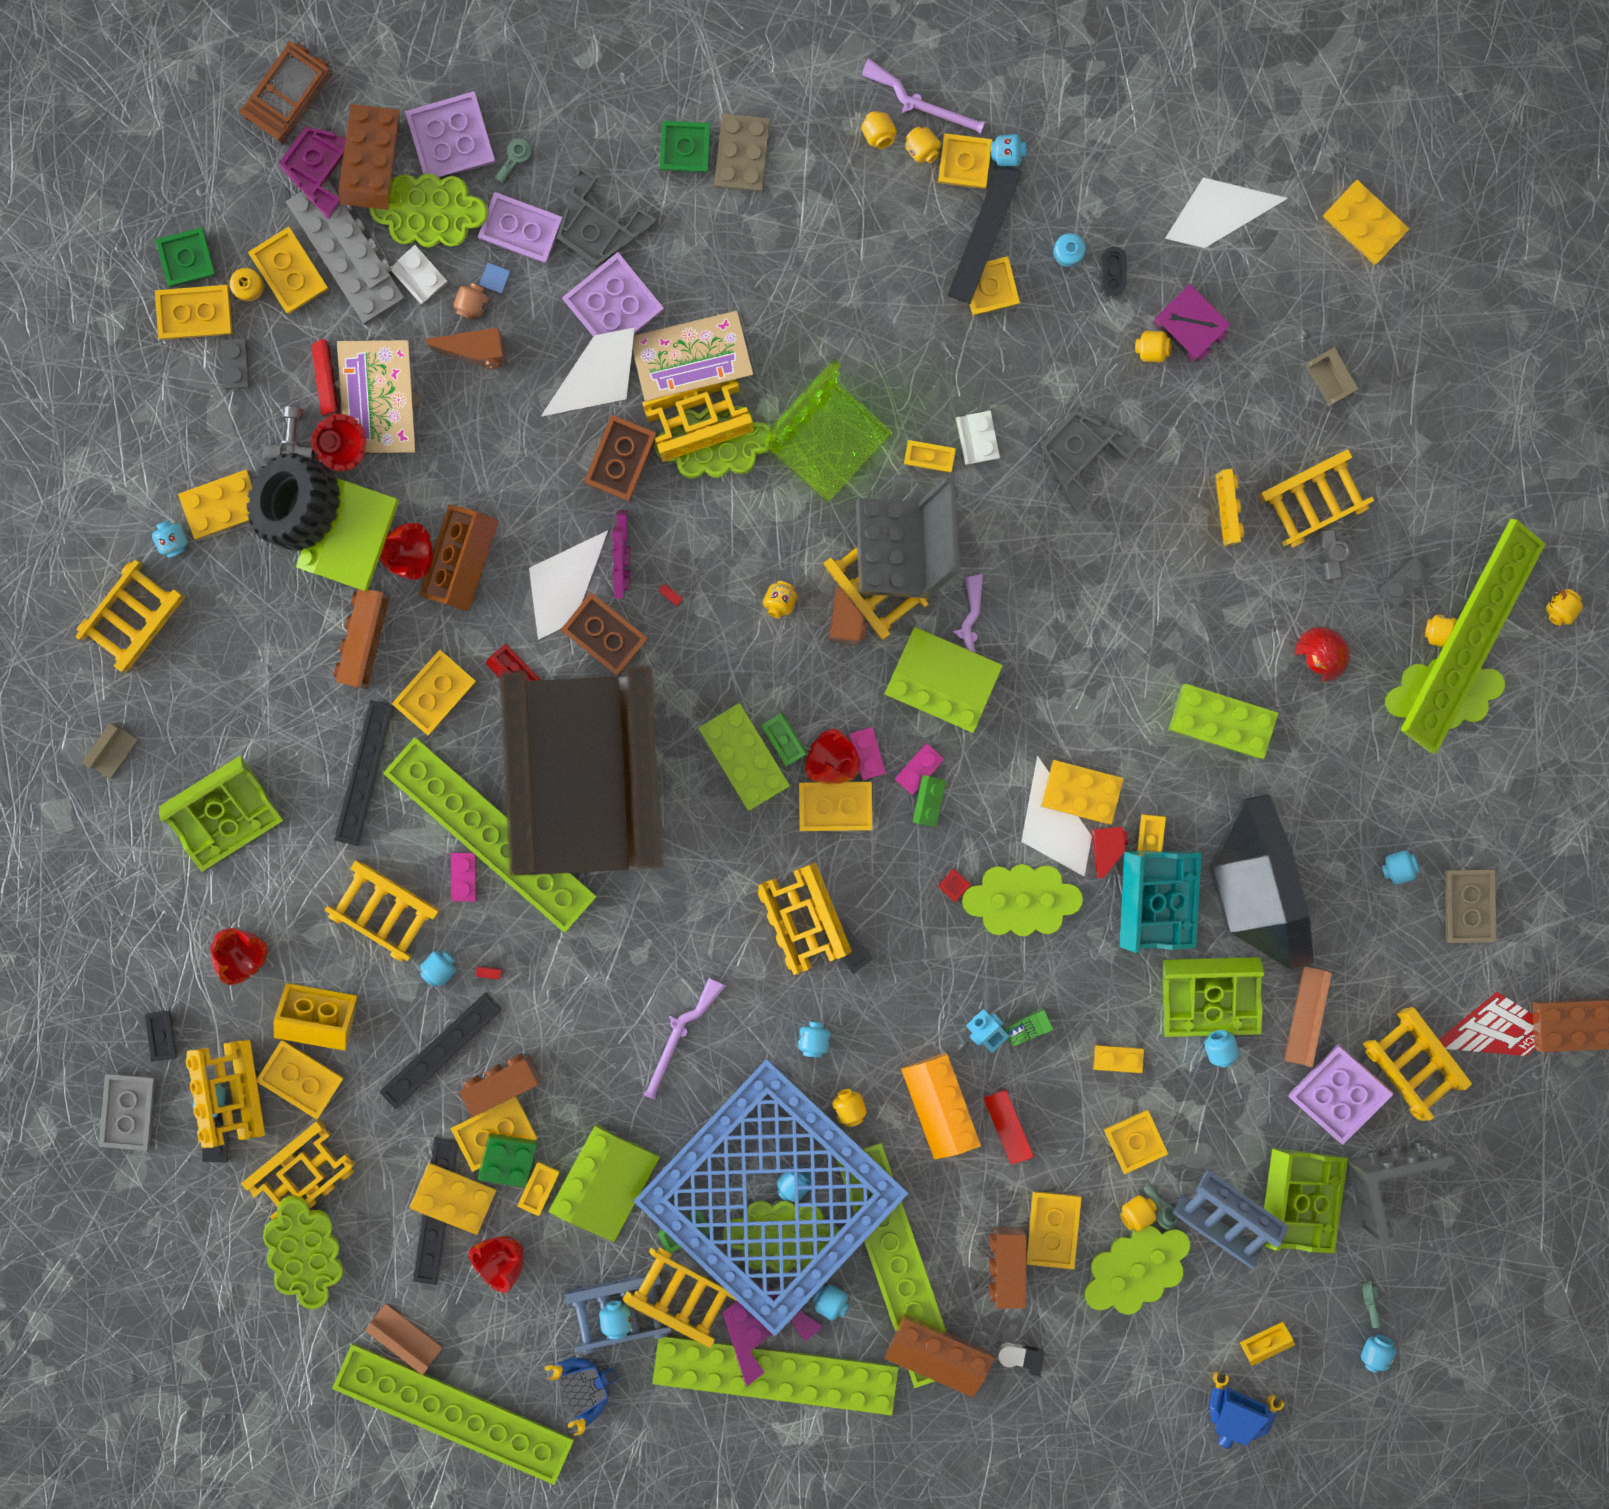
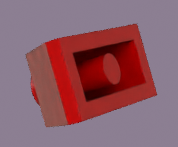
(1108, 848)

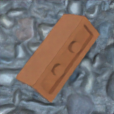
(404, 1338)

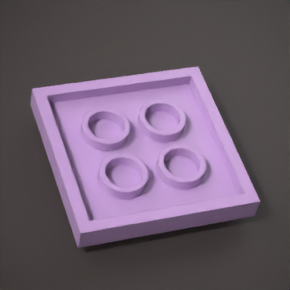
(450, 136)
(613, 299)
(1340, 1094)

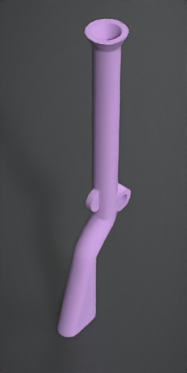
(877, 73)
(974, 592)
(709, 994)

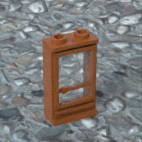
(286, 91)

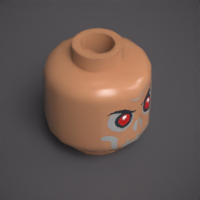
(471, 301)

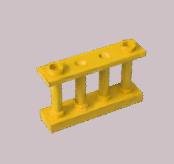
(1317, 475)
(867, 605)
(139, 638)
(383, 886)
(1439, 1060)
(660, 1309)

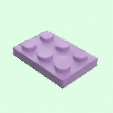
(520, 228)

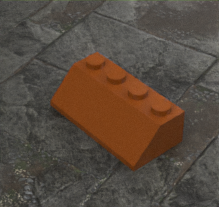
(459, 557)
(846, 621)
(362, 638)
(939, 1355)

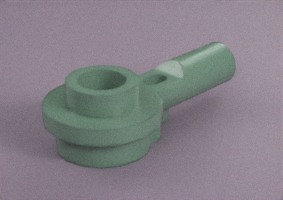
(518, 152)
(1164, 1211)
(1370, 1293)

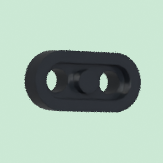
(1113, 271)

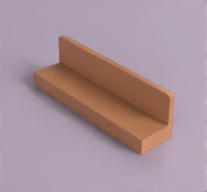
(1307, 1016)

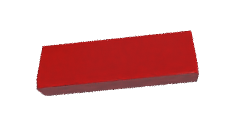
(325, 378)
(508, 661)
(1008, 1126)

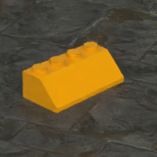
(940, 1106)

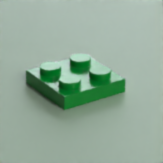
(684, 146)
(185, 257)
(507, 1160)

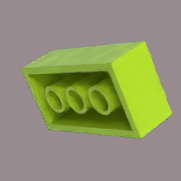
(1223, 721)
(744, 756)

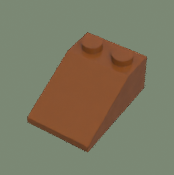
(476, 347)

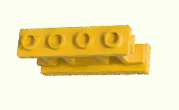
(703, 433)
(822, 913)
(243, 1092)
(288, 1159)

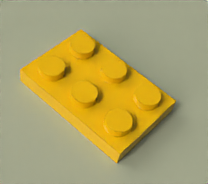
(1366, 222)
(288, 270)
(193, 312)
(217, 504)
(1229, 507)
(434, 692)
(1082, 792)
(835, 806)
(300, 1079)
(503, 1119)
(452, 1198)
(1053, 1230)

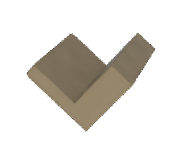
(110, 750)

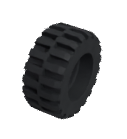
(314, 507)

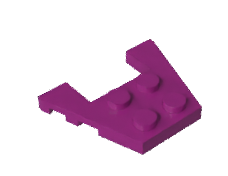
(311, 163)
(621, 556)
(748, 1333)

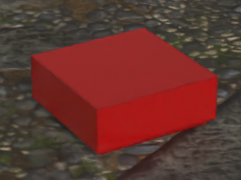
(670, 595)
(954, 885)
(489, 972)

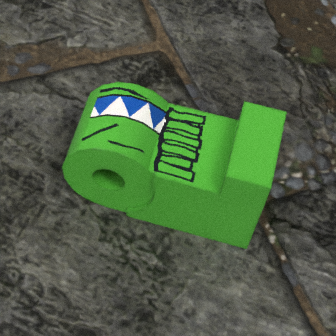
(1028, 1027)

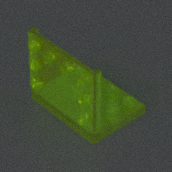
(825, 435)

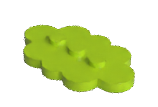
(431, 210)
(717, 460)
(1487, 686)
(1022, 900)
(780, 1211)
(302, 1252)
(1136, 1269)

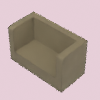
(1331, 376)

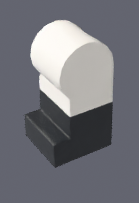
(1021, 1355)

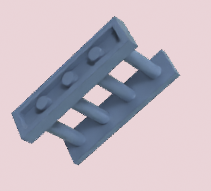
(1240, 1208)
(602, 1293)

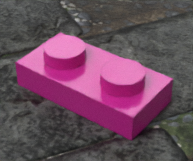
(868, 752)
(922, 764)
(463, 877)

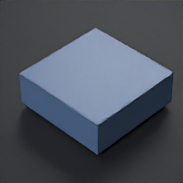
(495, 278)

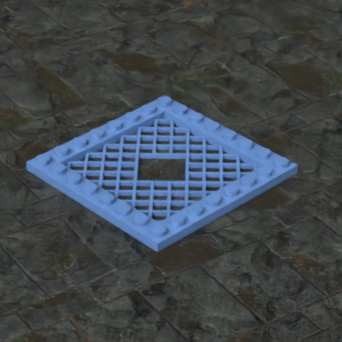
(656, 1203)

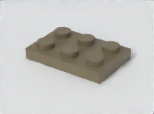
(741, 152)
(1470, 906)

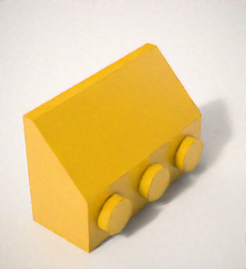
(315, 1016)

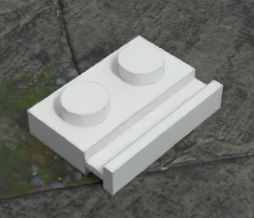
(418, 275)
(977, 438)

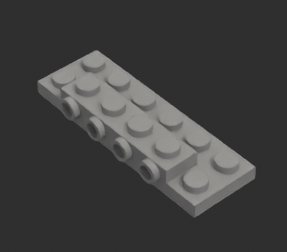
(348, 256)

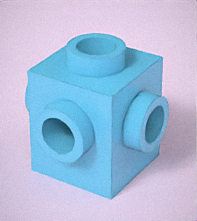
(987, 1031)

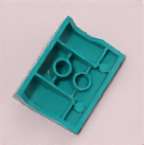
(1160, 900)

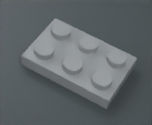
(127, 1112)

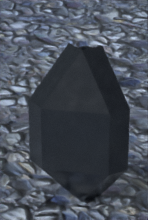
(1262, 885)

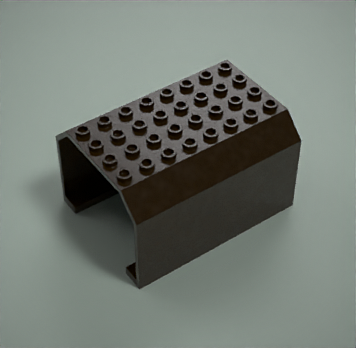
(580, 773)

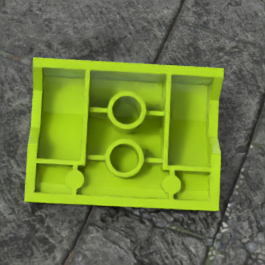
(356, 539)
(943, 679)
(220, 813)
(1212, 996)
(604, 1183)
(1307, 1196)

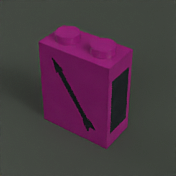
(1192, 323)

